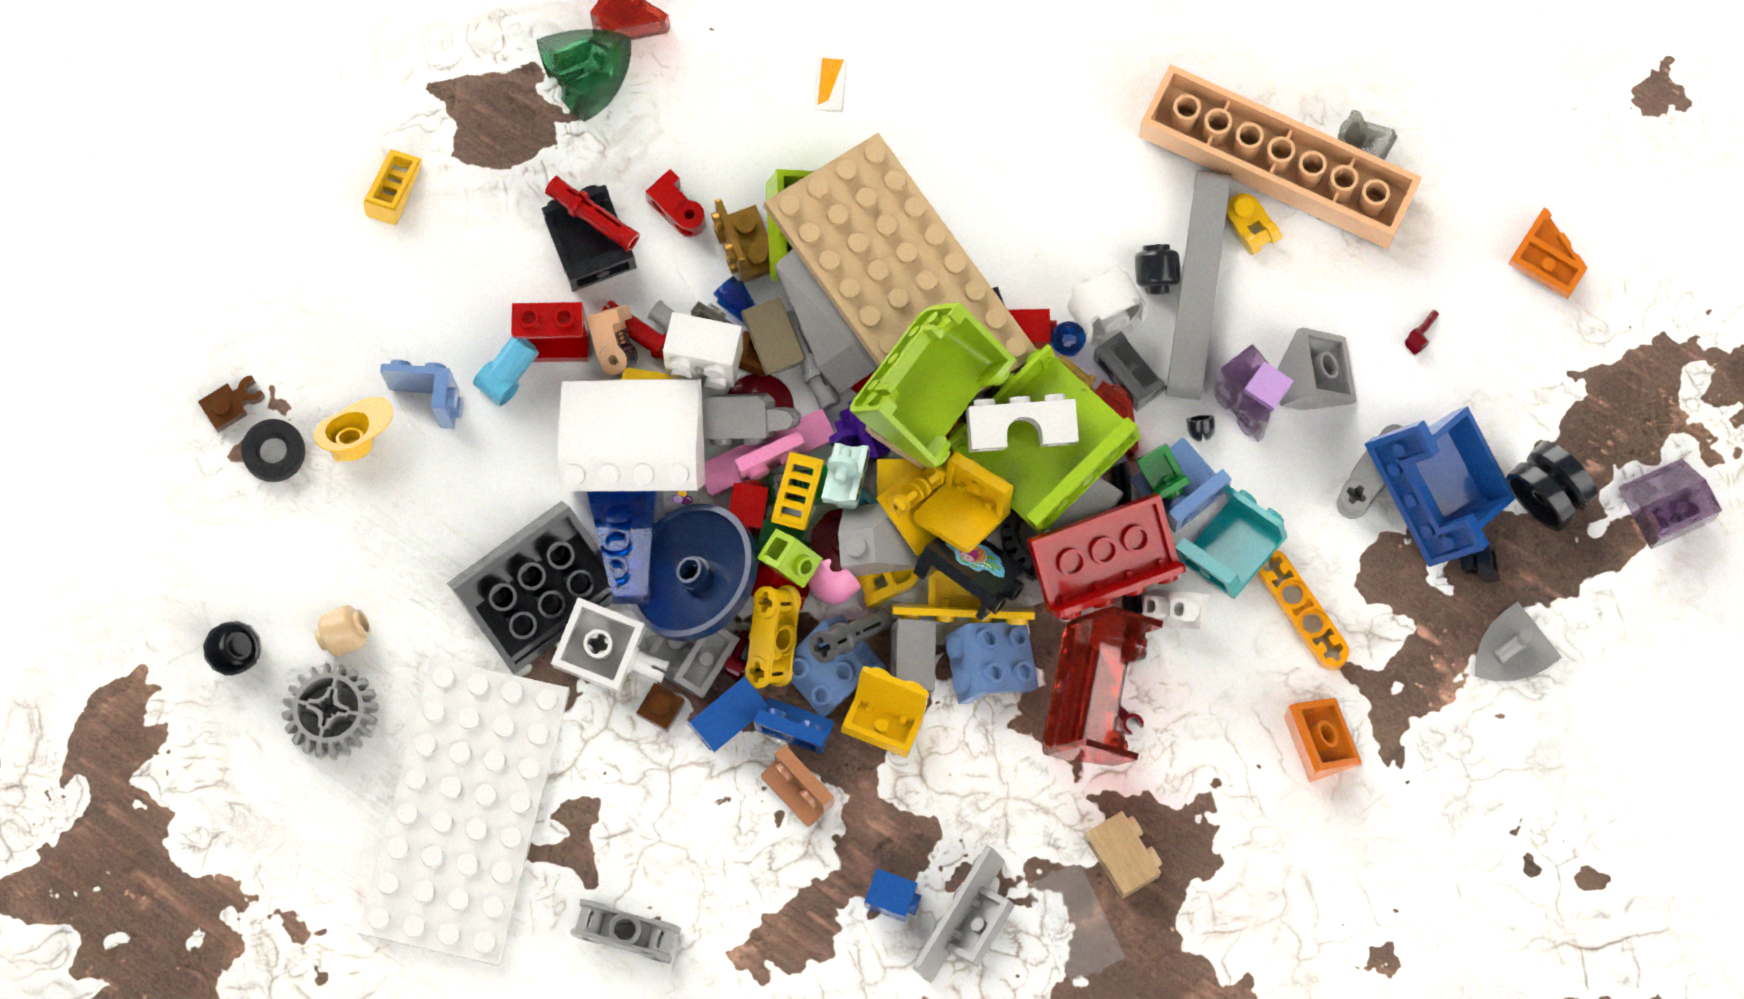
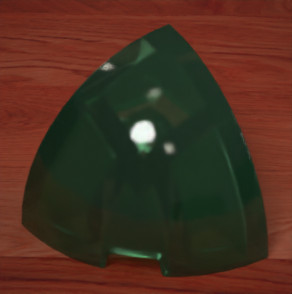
(586, 66)

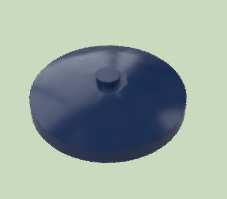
(698, 572)

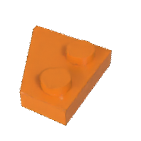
(1549, 257)

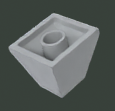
(1319, 371)
(872, 542)

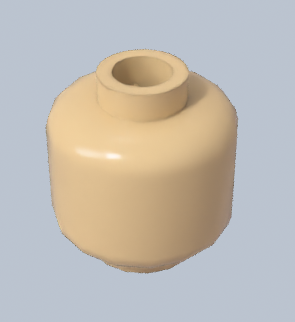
(342, 631)

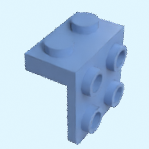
(428, 379)
(990, 660)

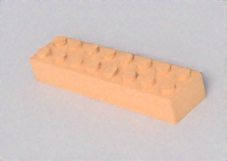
(1279, 156)

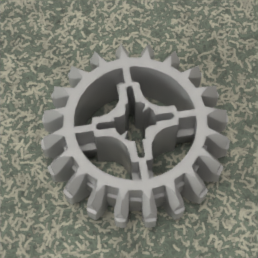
(344, 715)

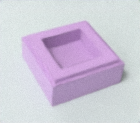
(1268, 386)

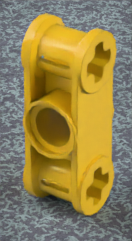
(773, 636)

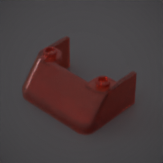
(1091, 686)

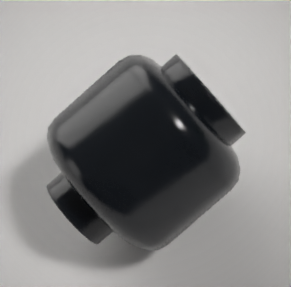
(1157, 268)

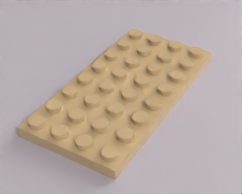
(885, 251)

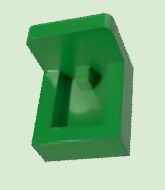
(1162, 472)

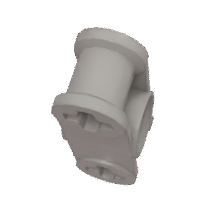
(1363, 482)
(606, 921)

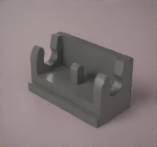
(1128, 370)

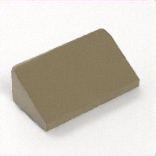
(773, 336)

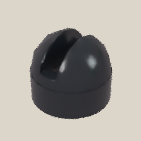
(1201, 425)

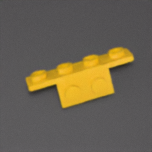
(951, 600)

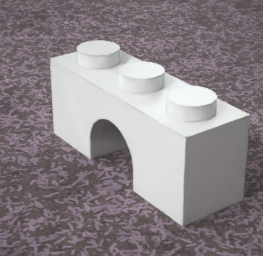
(1053, 419)

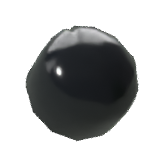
(232, 648)

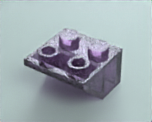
(1230, 392)
(1670, 502)

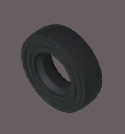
(267, 430)

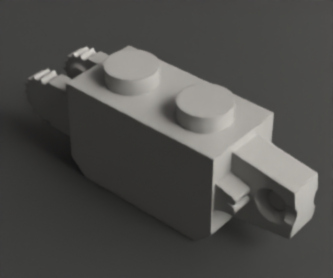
(745, 417)

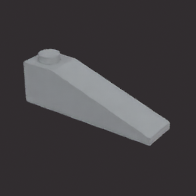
(833, 343)

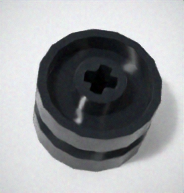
(1552, 485)

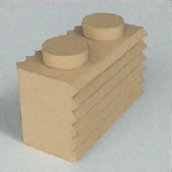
(1123, 854)

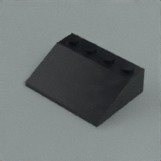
(531, 584)

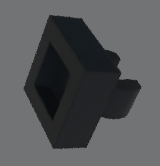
(1482, 562)

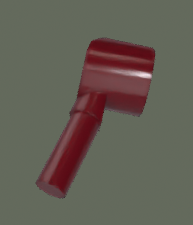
(1416, 340)
(734, 665)
(1124, 716)

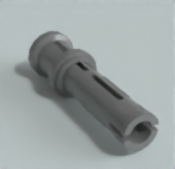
(843, 637)

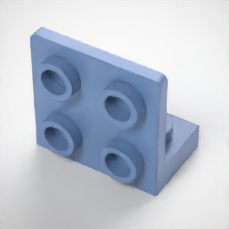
(1199, 494)
(832, 682)

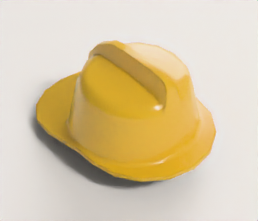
(352, 431)

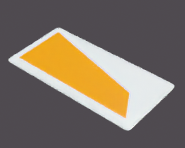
(830, 83)

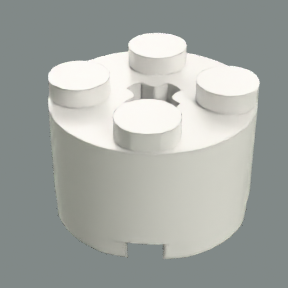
(1106, 305)

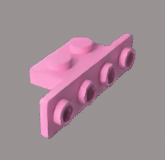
(756, 461)

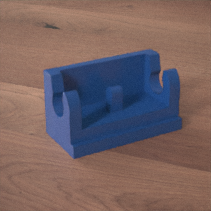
(728, 715)

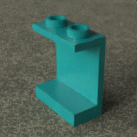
(1234, 543)

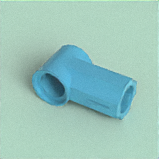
(500, 377)

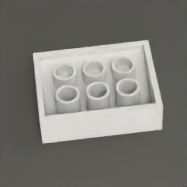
(631, 435)

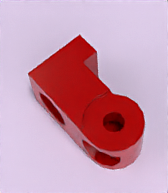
(674, 207)

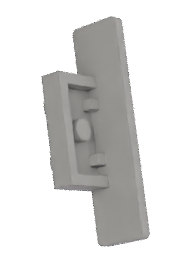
(969, 921)

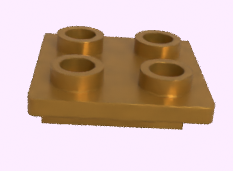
(743, 241)

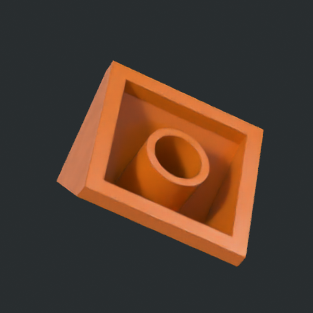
(1321, 738)

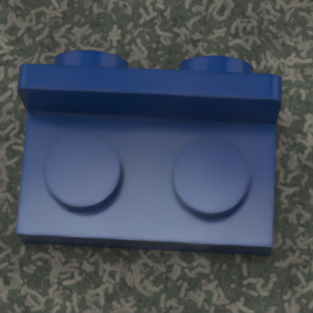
(794, 725)

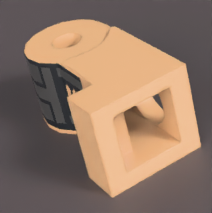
(612, 339)

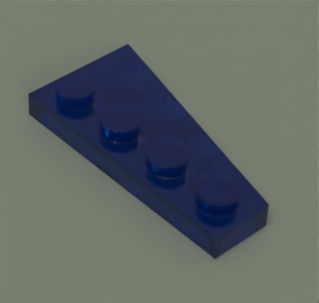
(626, 539)

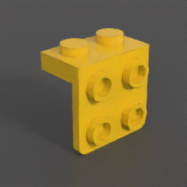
(966, 505)
(886, 711)

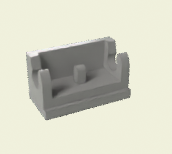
(913, 651)

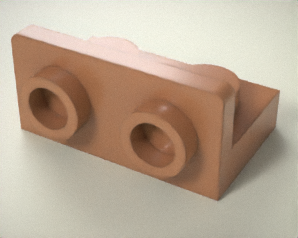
(797, 787)

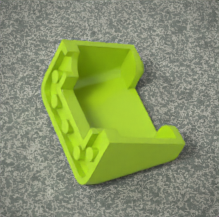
(931, 381)

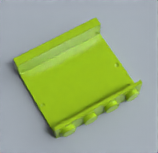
(1052, 477)

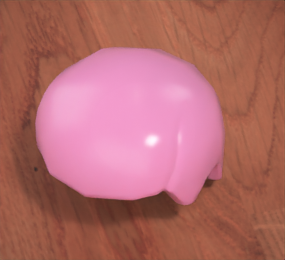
(832, 586)

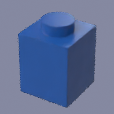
(892, 896)

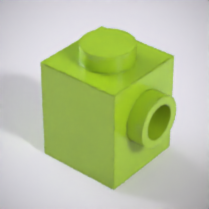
(789, 558)

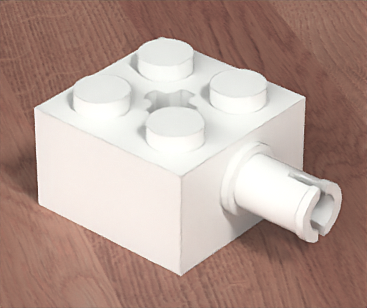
(703, 350)
(608, 667)

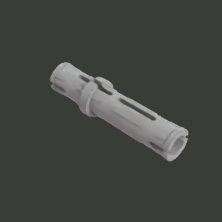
(821, 388)

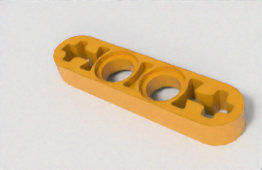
(1307, 606)

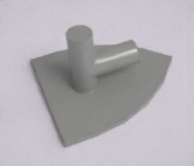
(1514, 648)

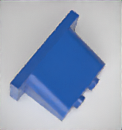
(1442, 483)

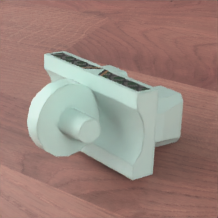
(845, 475)

